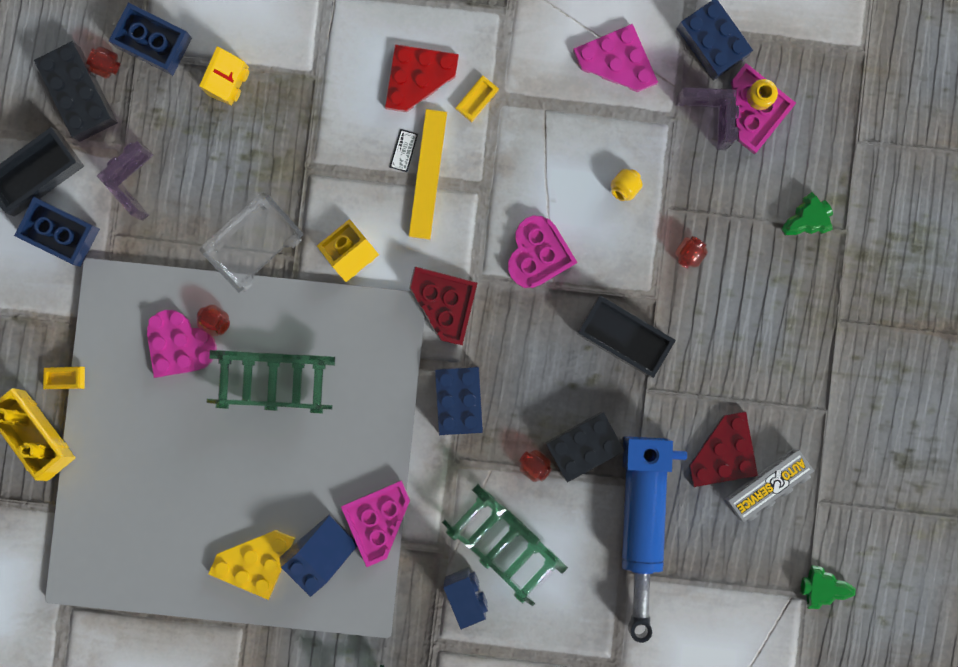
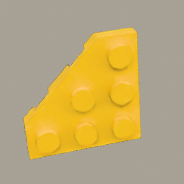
(253, 563)

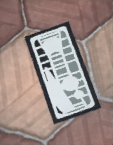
(403, 150)

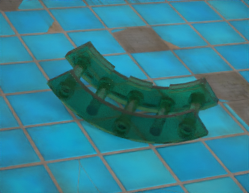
(273, 361)
(515, 530)

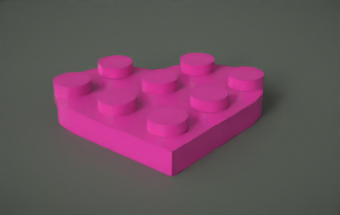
(539, 253)
(176, 345)

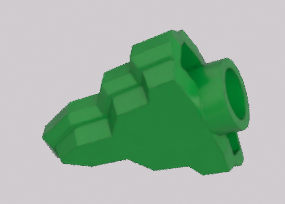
(809, 217)
(823, 588)

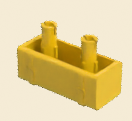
(32, 436)

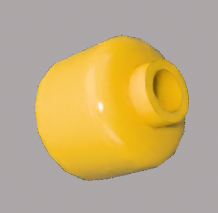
(762, 88)
(626, 185)

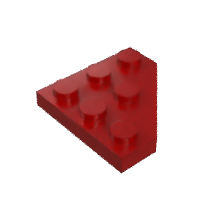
(417, 75)

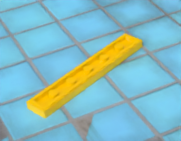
(428, 174)

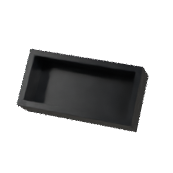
(75, 91)
(36, 170)
(626, 337)

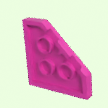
(618, 59)
(753, 124)
(376, 520)

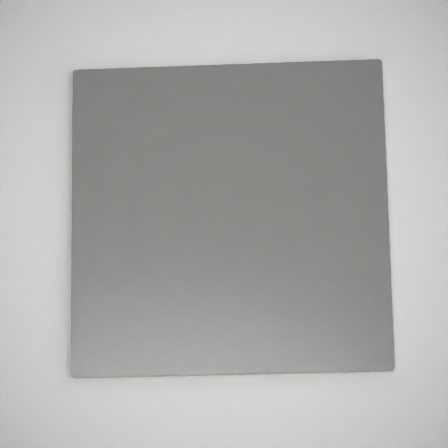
(177, 481)

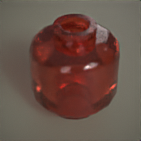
(103, 62)
(691, 252)
(213, 320)
(535, 465)

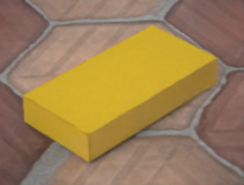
(477, 98)
(64, 378)

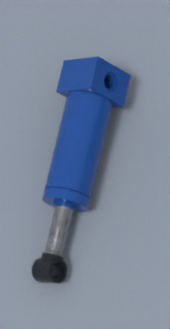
(645, 519)

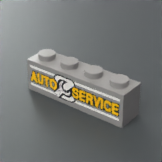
(769, 485)

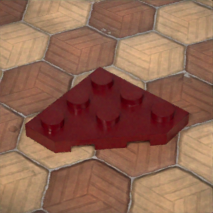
(444, 301)
(726, 453)

